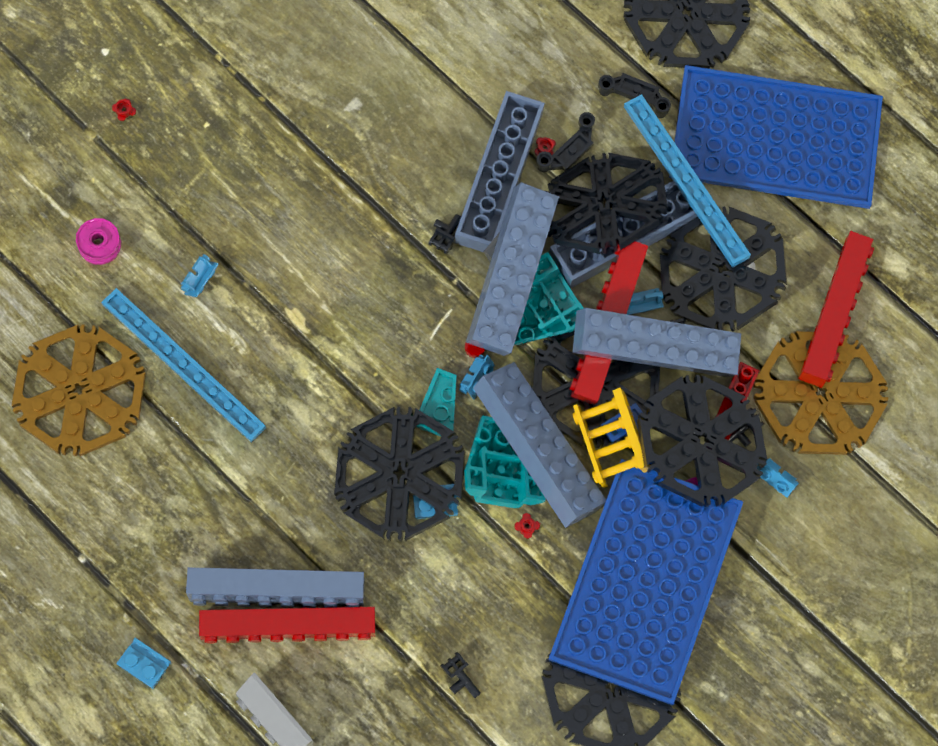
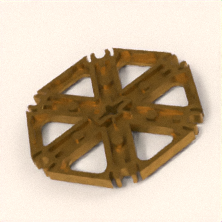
(91, 397)
(812, 405)

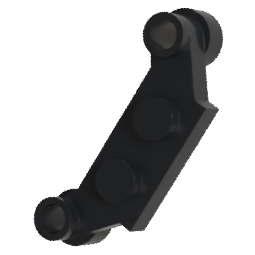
(631, 88)
(572, 149)

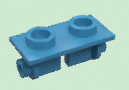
(204, 269)
(645, 301)
(480, 367)
(783, 483)

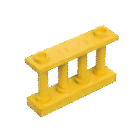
(626, 422)

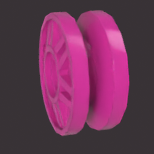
(98, 229)

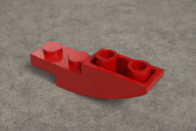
(741, 384)

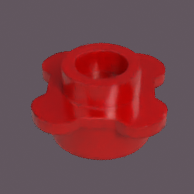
(124, 103)
(541, 142)
(527, 532)

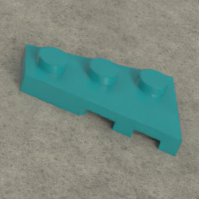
(440, 400)

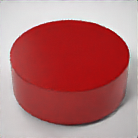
(473, 351)

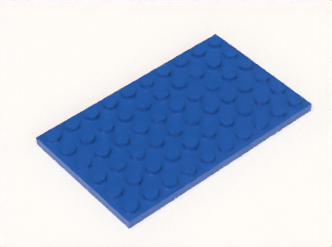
(779, 136)
(644, 586)

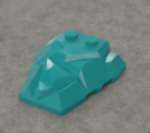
(550, 305)
(496, 472)

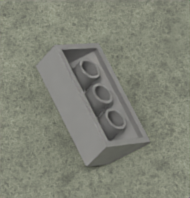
(271, 714)

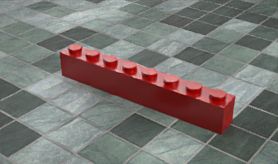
(616, 299)
(836, 309)
(287, 623)

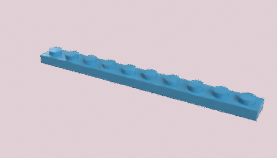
(687, 181)
(184, 365)

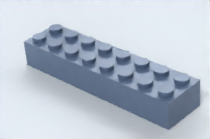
(499, 170)
(581, 265)
(512, 269)
(656, 342)
(539, 444)
(274, 587)

